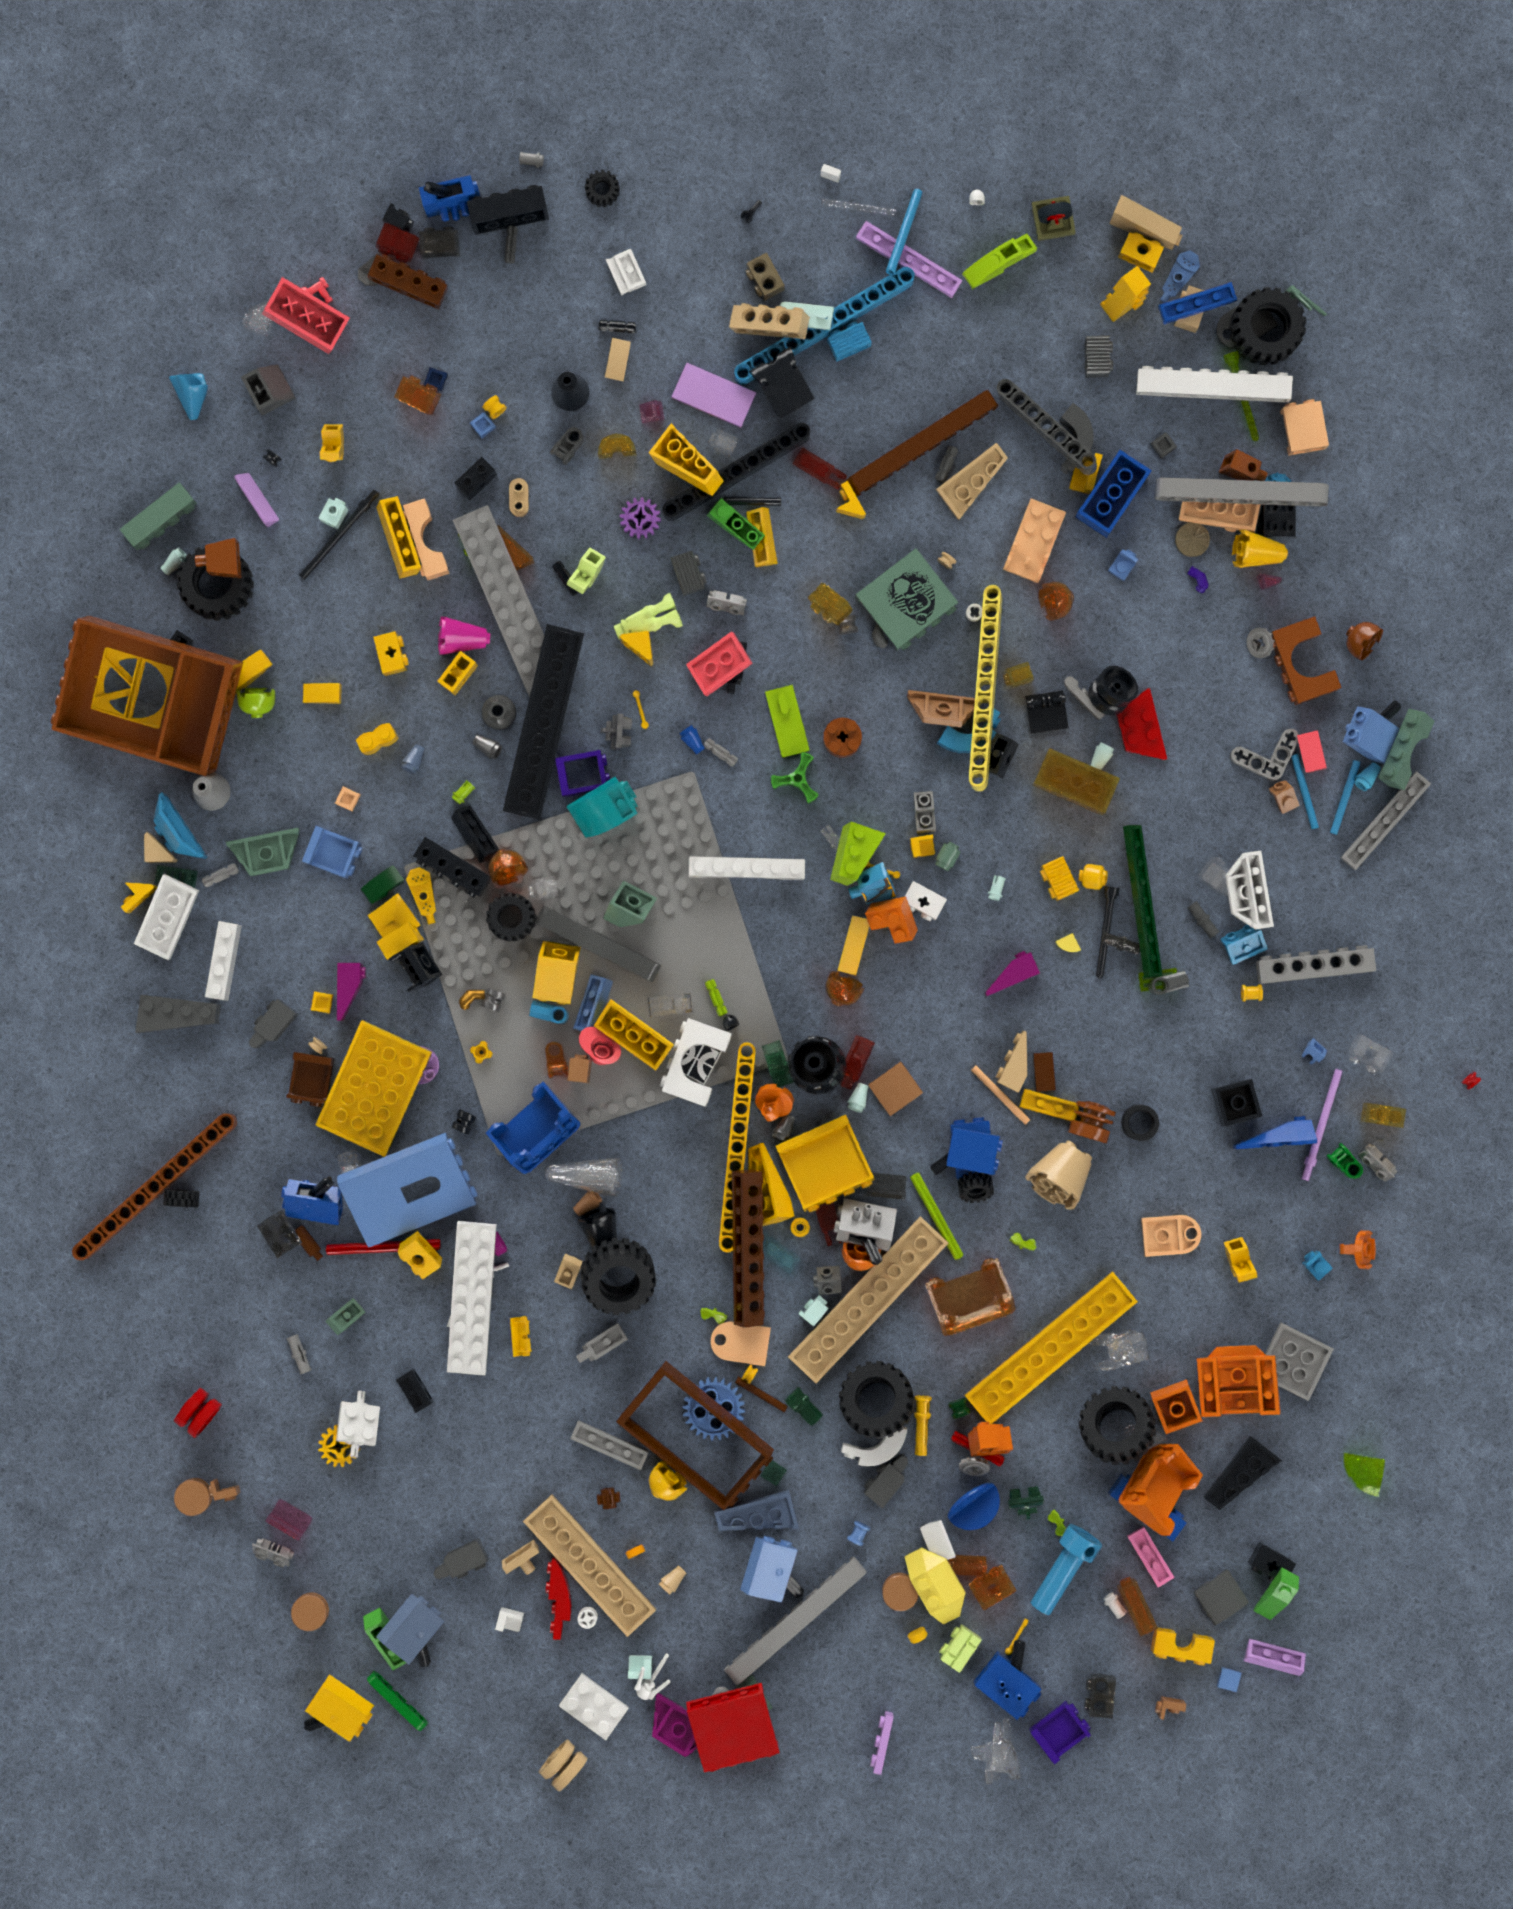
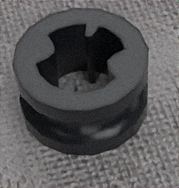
(272, 458)

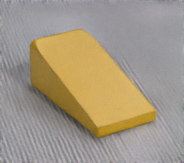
(322, 693)

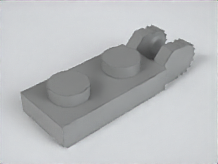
(1082, 697)

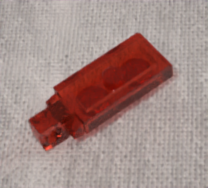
(856, 1060)

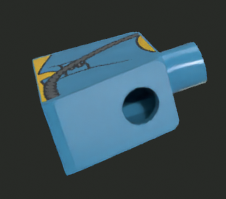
(874, 885)

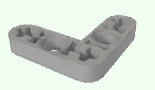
(1273, 762)

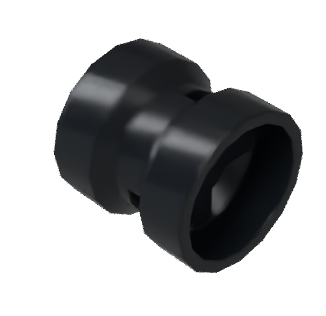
(463, 1122)

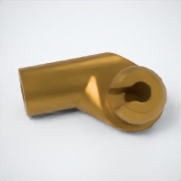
(469, 996)

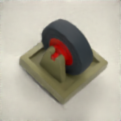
(1053, 218)

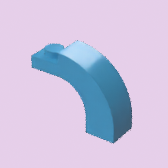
(961, 743)

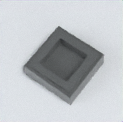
(1163, 445)

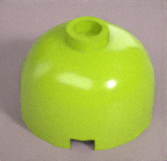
(256, 701)

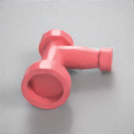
(321, 288)

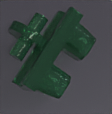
(1034, 1499)

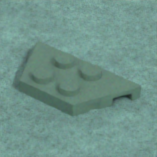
(266, 852)

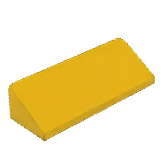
(764, 552)
(854, 945)

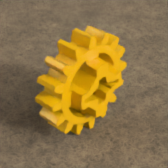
(340, 1454)

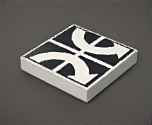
(699, 1062)

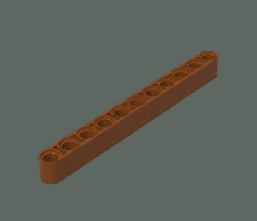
(146, 1189)

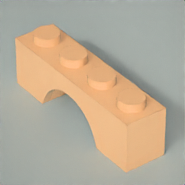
(418, 517)

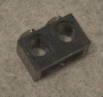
(279, 1234)
(1105, 1695)

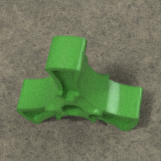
(797, 779)

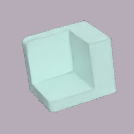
(636, 1662)

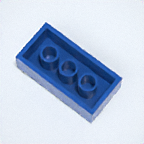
(1113, 493)

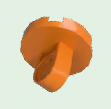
(774, 1101)
(1363, 1249)

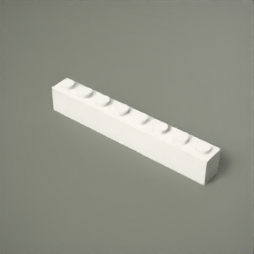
(1214, 384)

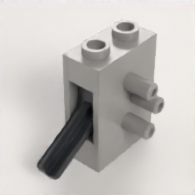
(866, 1226)

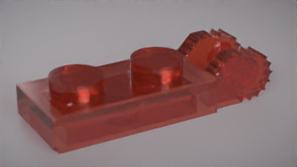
(818, 468)
(827, 1217)

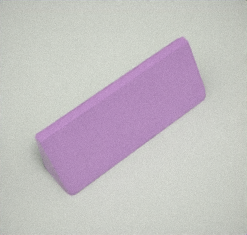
(257, 499)
(1275, 1657)

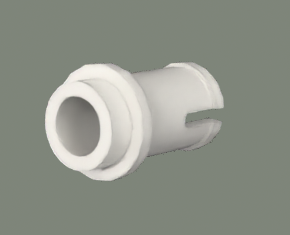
(1114, 1604)

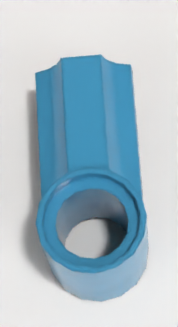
(547, 1012)

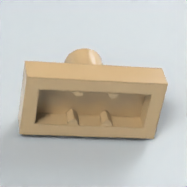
(521, 1558)

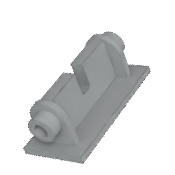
(735, 605)
(1383, 1169)

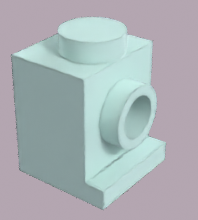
(814, 1310)

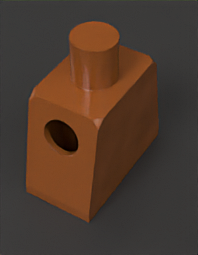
(1242, 467)
(221, 558)

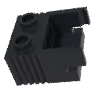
(418, 965)

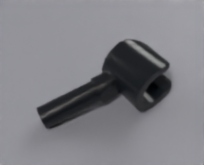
(751, 211)

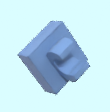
(1316, 1050)

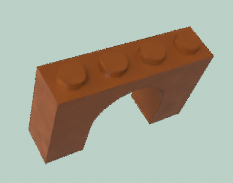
(1301, 687)

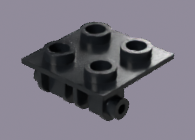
(1278, 520)
(1047, 711)

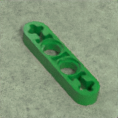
(397, 1701)

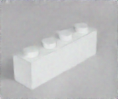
(223, 961)

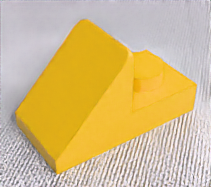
(853, 506)
(141, 893)

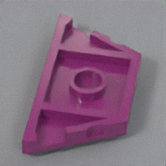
(673, 1726)

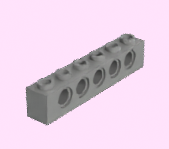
(1365, 964)

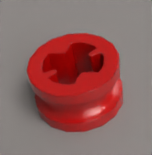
(1471, 1080)

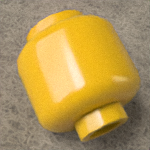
(1093, 876)

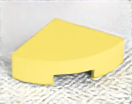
(1068, 944)

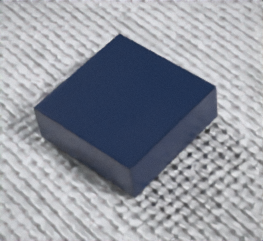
(436, 378)

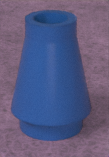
(692, 739)

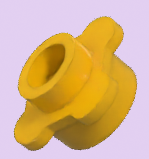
(475, 1050)

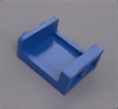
(973, 1151)

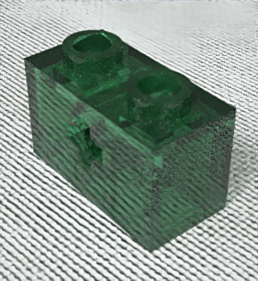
(777, 1063)

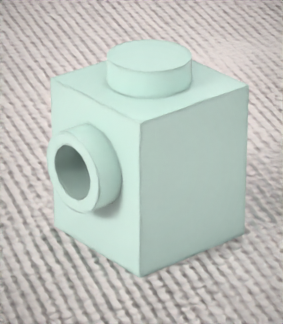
(333, 513)

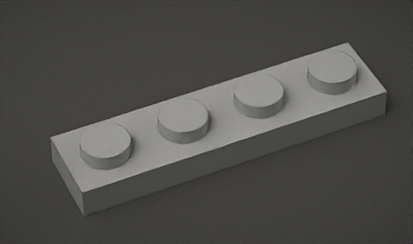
(609, 1445)

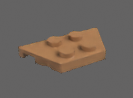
(942, 708)

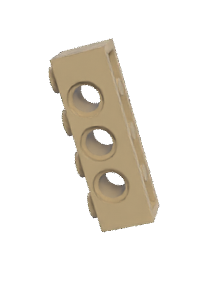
(795, 328)

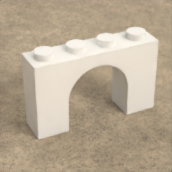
(693, 1034)

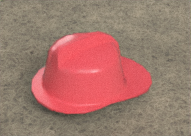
(599, 1046)

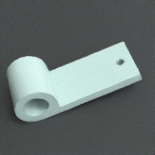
(816, 313)

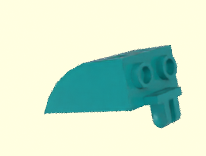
(604, 807)

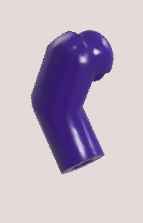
(1200, 578)

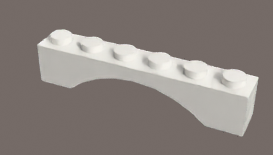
(746, 868)

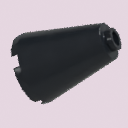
(570, 391)
(599, 1226)

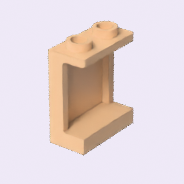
(1305, 427)

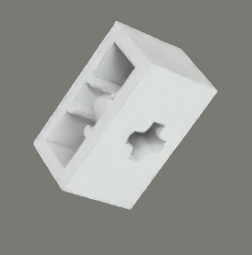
(934, 900)

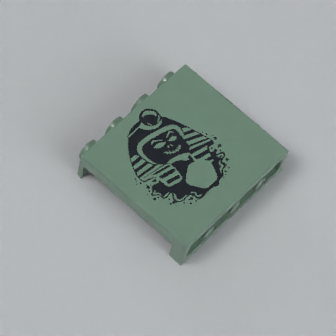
(907, 600)

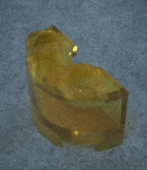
(616, 443)

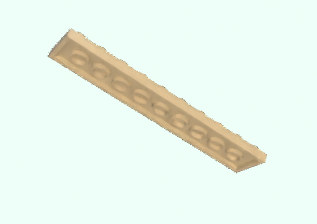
(868, 1299)

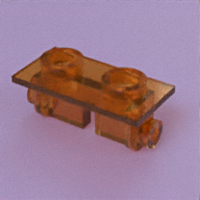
(968, 1565)

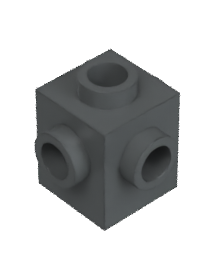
(828, 1280)

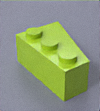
(854, 852)

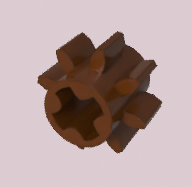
(608, 1498)

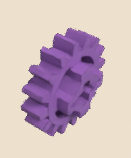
(632, 517)

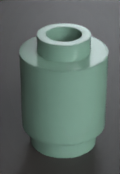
(947, 856)

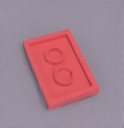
(719, 663)

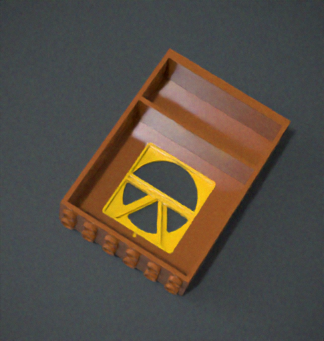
(196, 707)

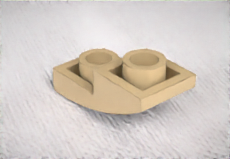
(617, 359)

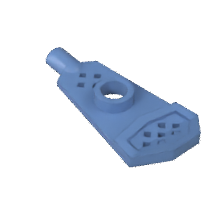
(1182, 269)

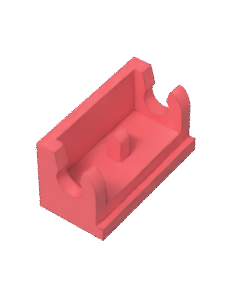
(1311, 751)

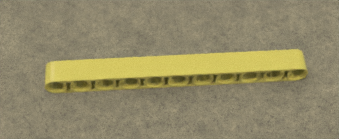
(988, 696)

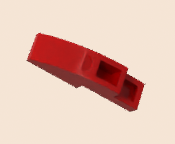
(558, 1590)

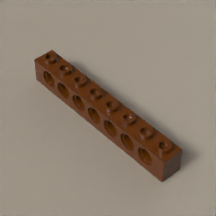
(742, 1240)

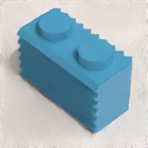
(849, 341)

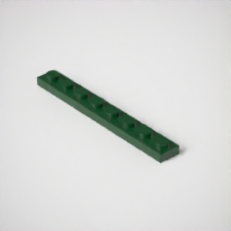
(1142, 901)

